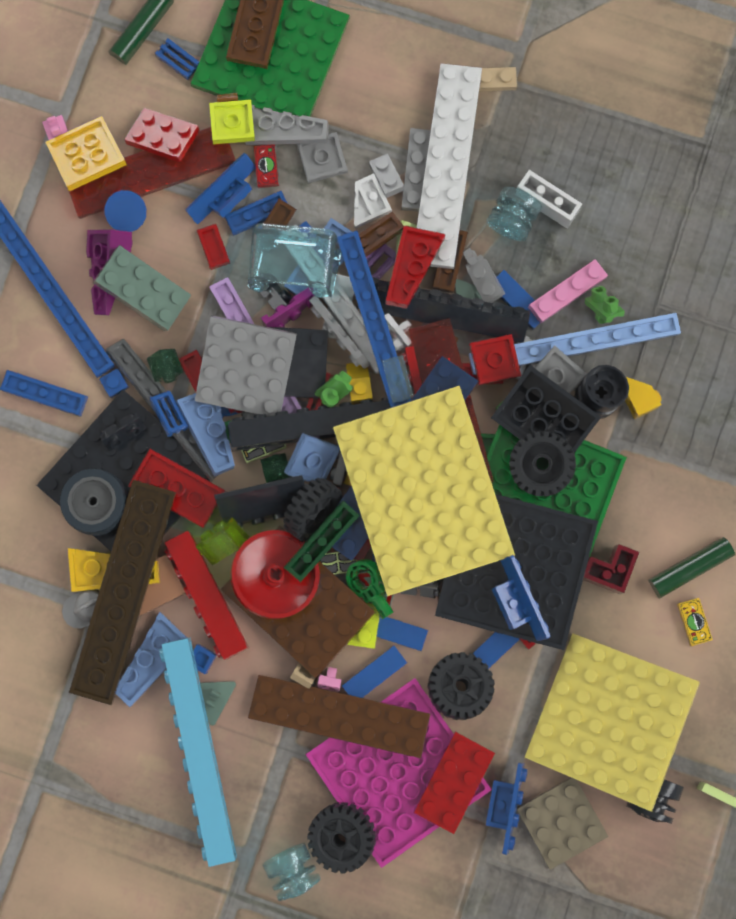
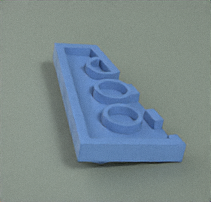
(147, 662)

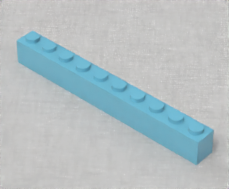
(199, 752)

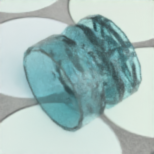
(514, 213)
(291, 871)

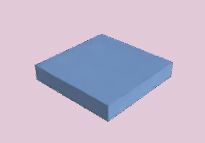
(312, 458)

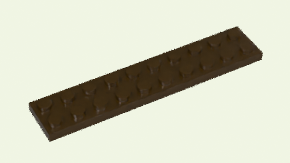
(122, 592)

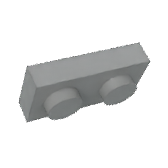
(386, 175)

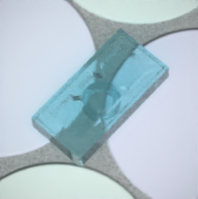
(397, 379)

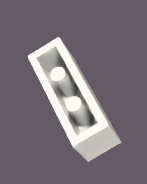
(554, 201)

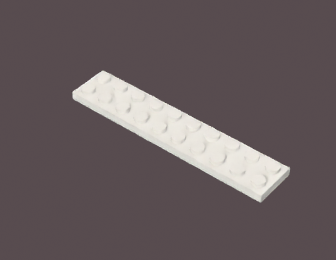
(449, 157)

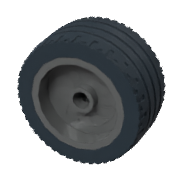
(80, 494)

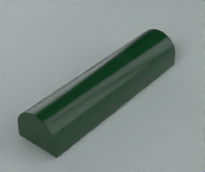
(139, 29)
(321, 541)
(691, 567)

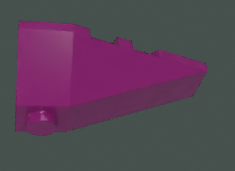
(100, 248)

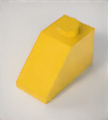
(360, 383)
(642, 398)

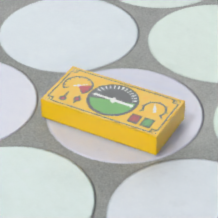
(694, 622)

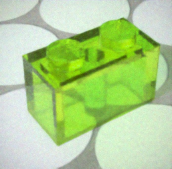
(221, 541)

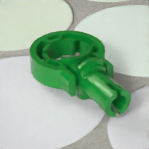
(375, 591)

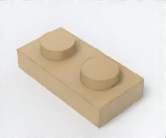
(498, 79)

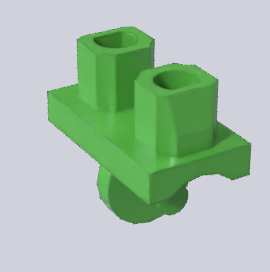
(604, 306)
(335, 389)

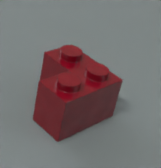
(614, 574)

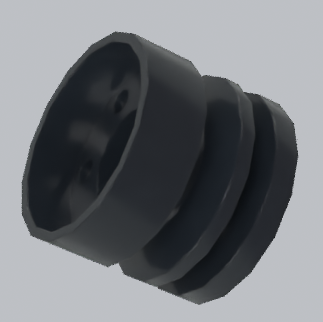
(603, 389)
(668, 791)

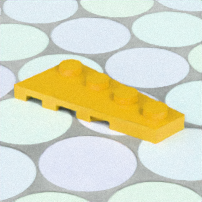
(89, 567)

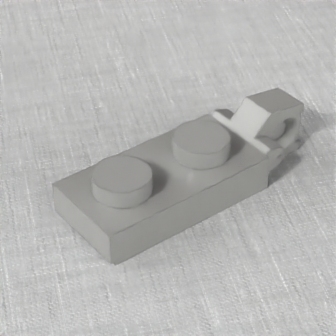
(483, 276)

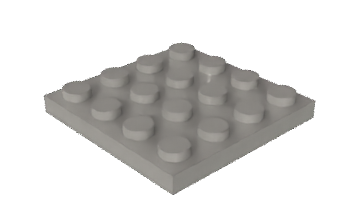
(245, 366)

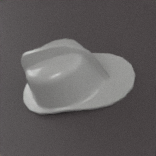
(79, 608)

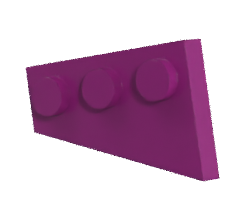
(284, 313)

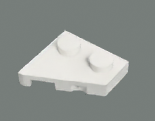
(369, 201)

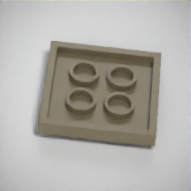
(562, 822)

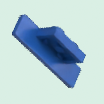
(224, 191)
(517, 601)
(504, 806)

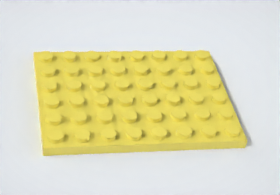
(423, 491)

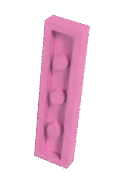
(567, 291)

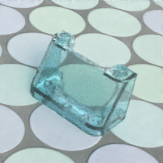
(294, 257)

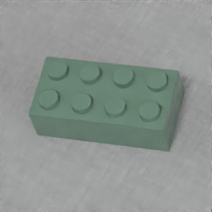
(142, 288)

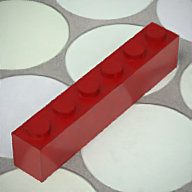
(206, 595)

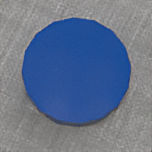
(125, 211)

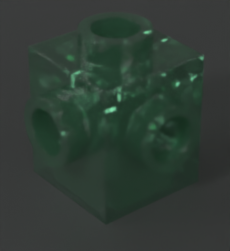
(165, 365)
(274, 467)

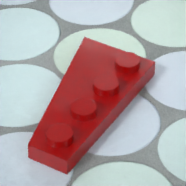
(412, 262)

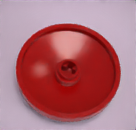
(262, 580)

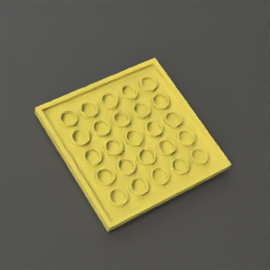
(612, 721)

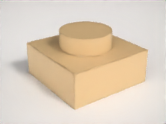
(302, 676)

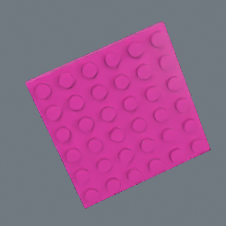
(388, 782)

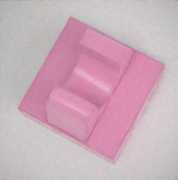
(55, 126)
(330, 681)

